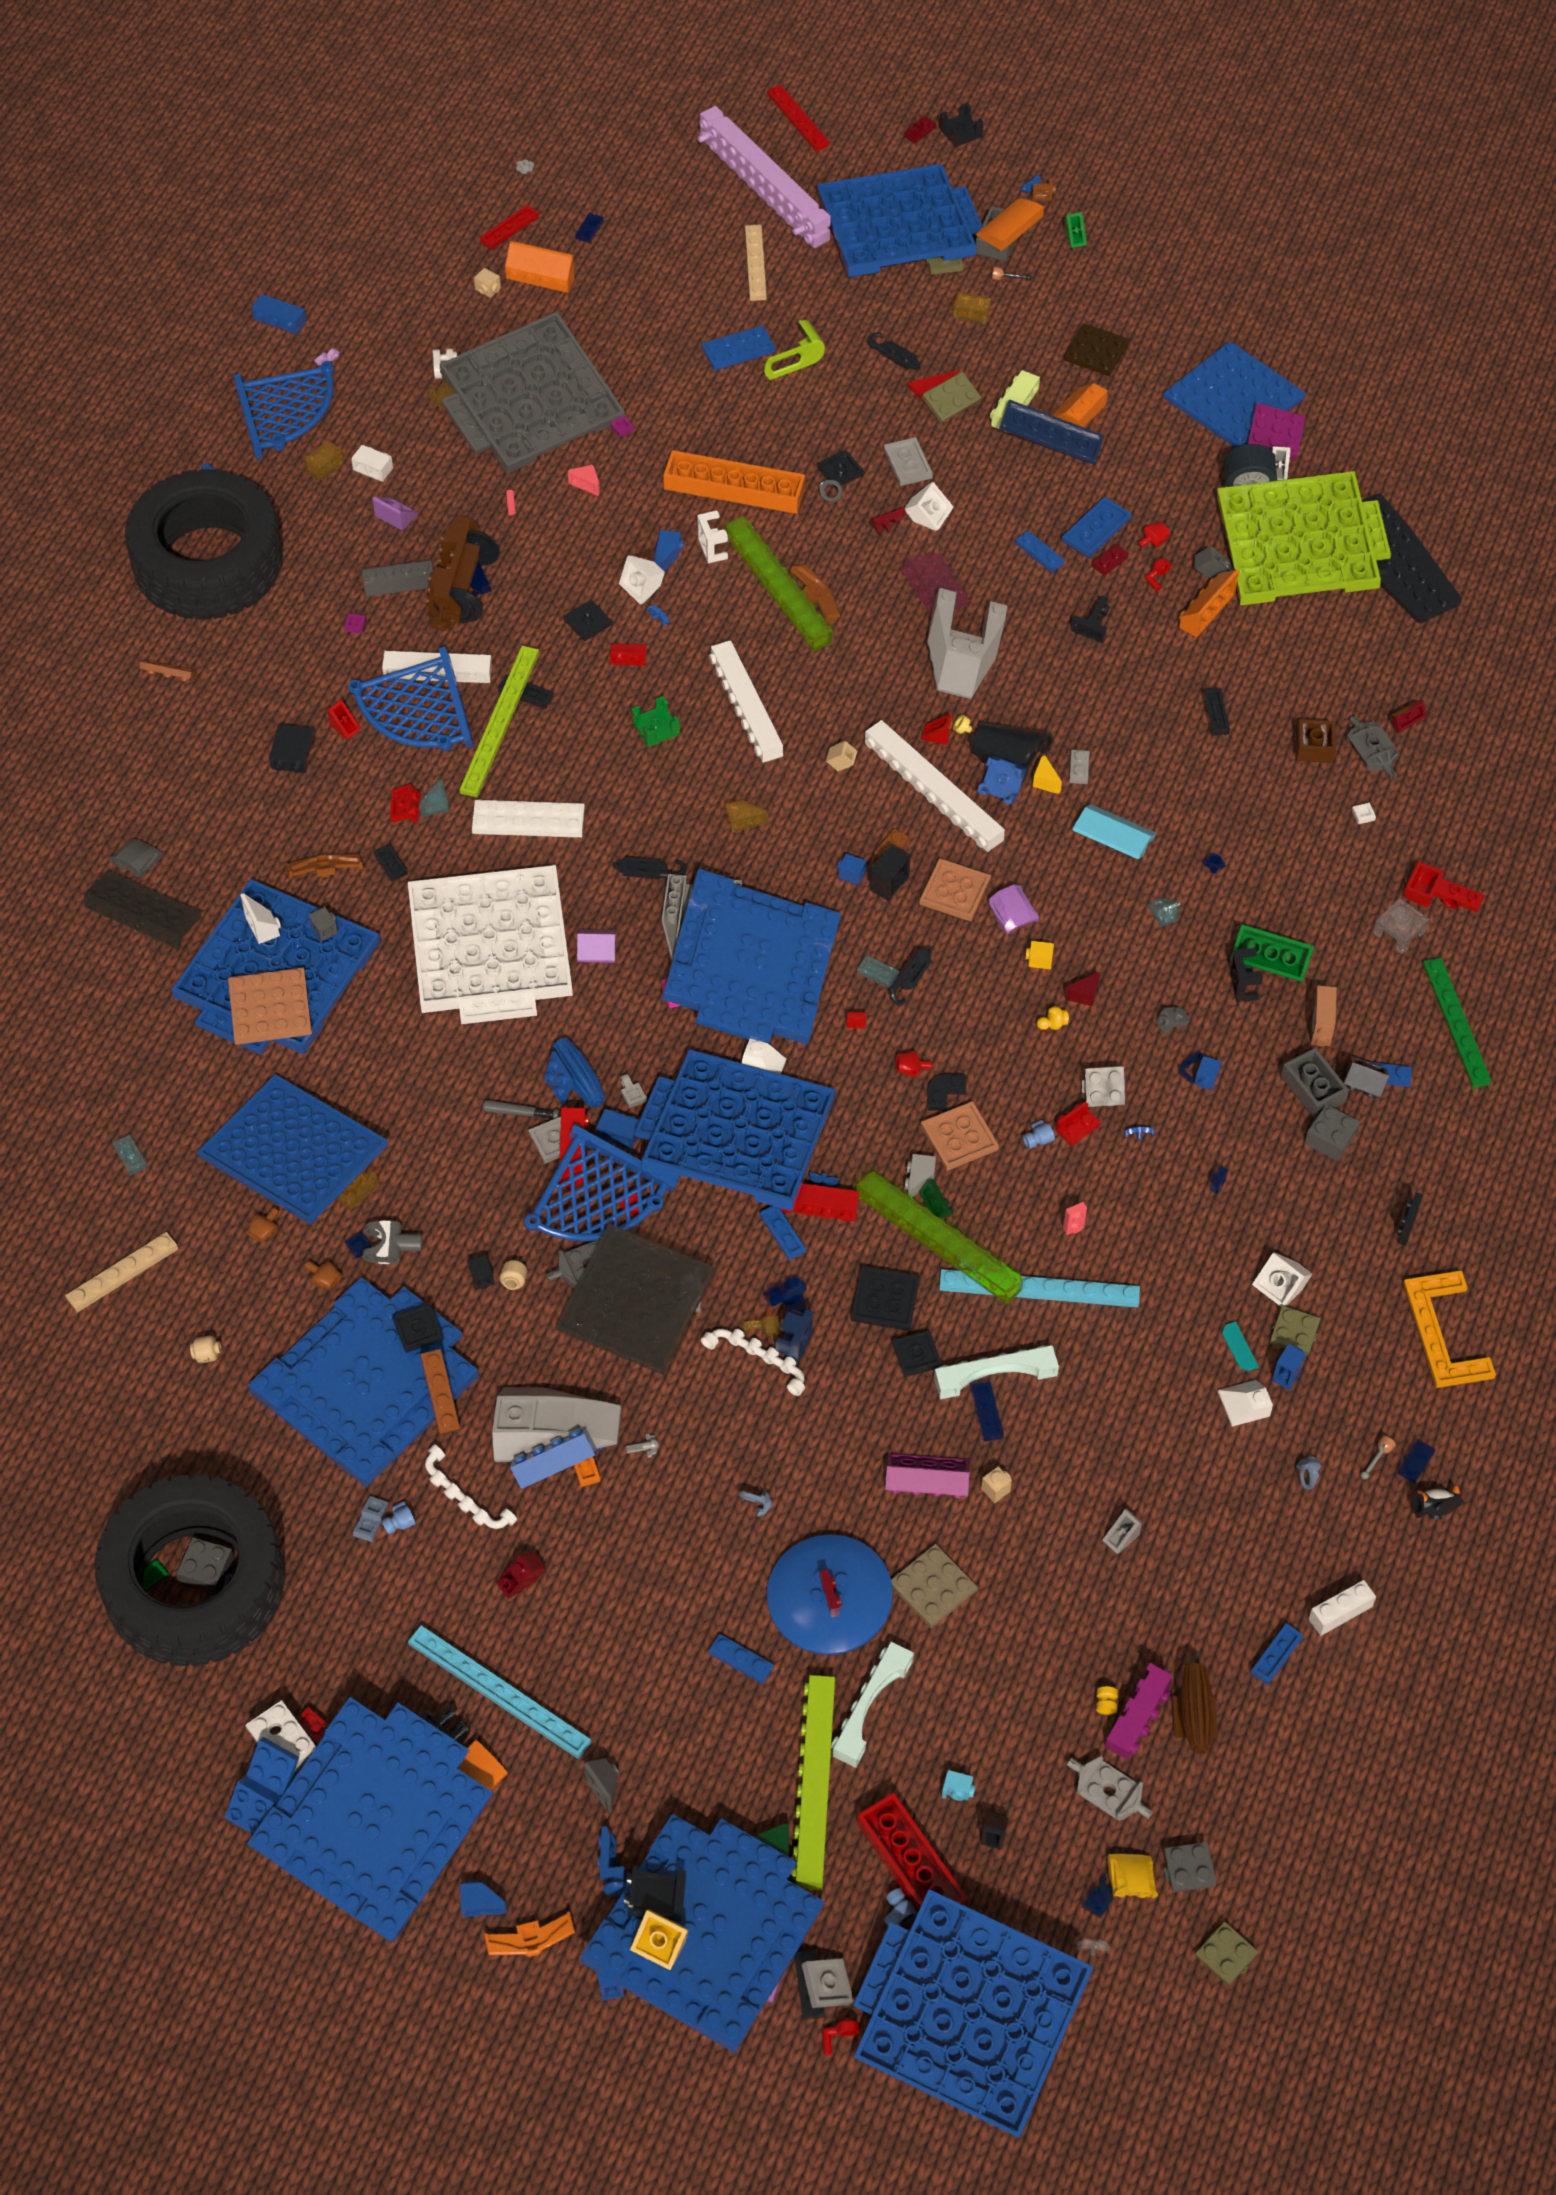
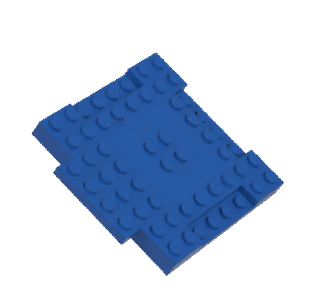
(899, 218)
(236, 952)
(750, 960)
(735, 1127)
(355, 1385)
(374, 1815)
(739, 1923)
(969, 2010)

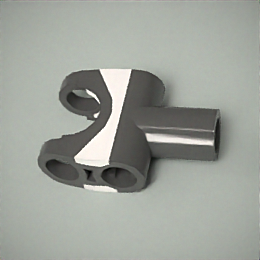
(391, 1242)

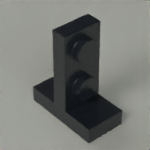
(1092, 627)

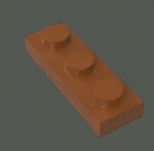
(168, 670)

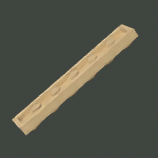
(755, 262)
(121, 1272)

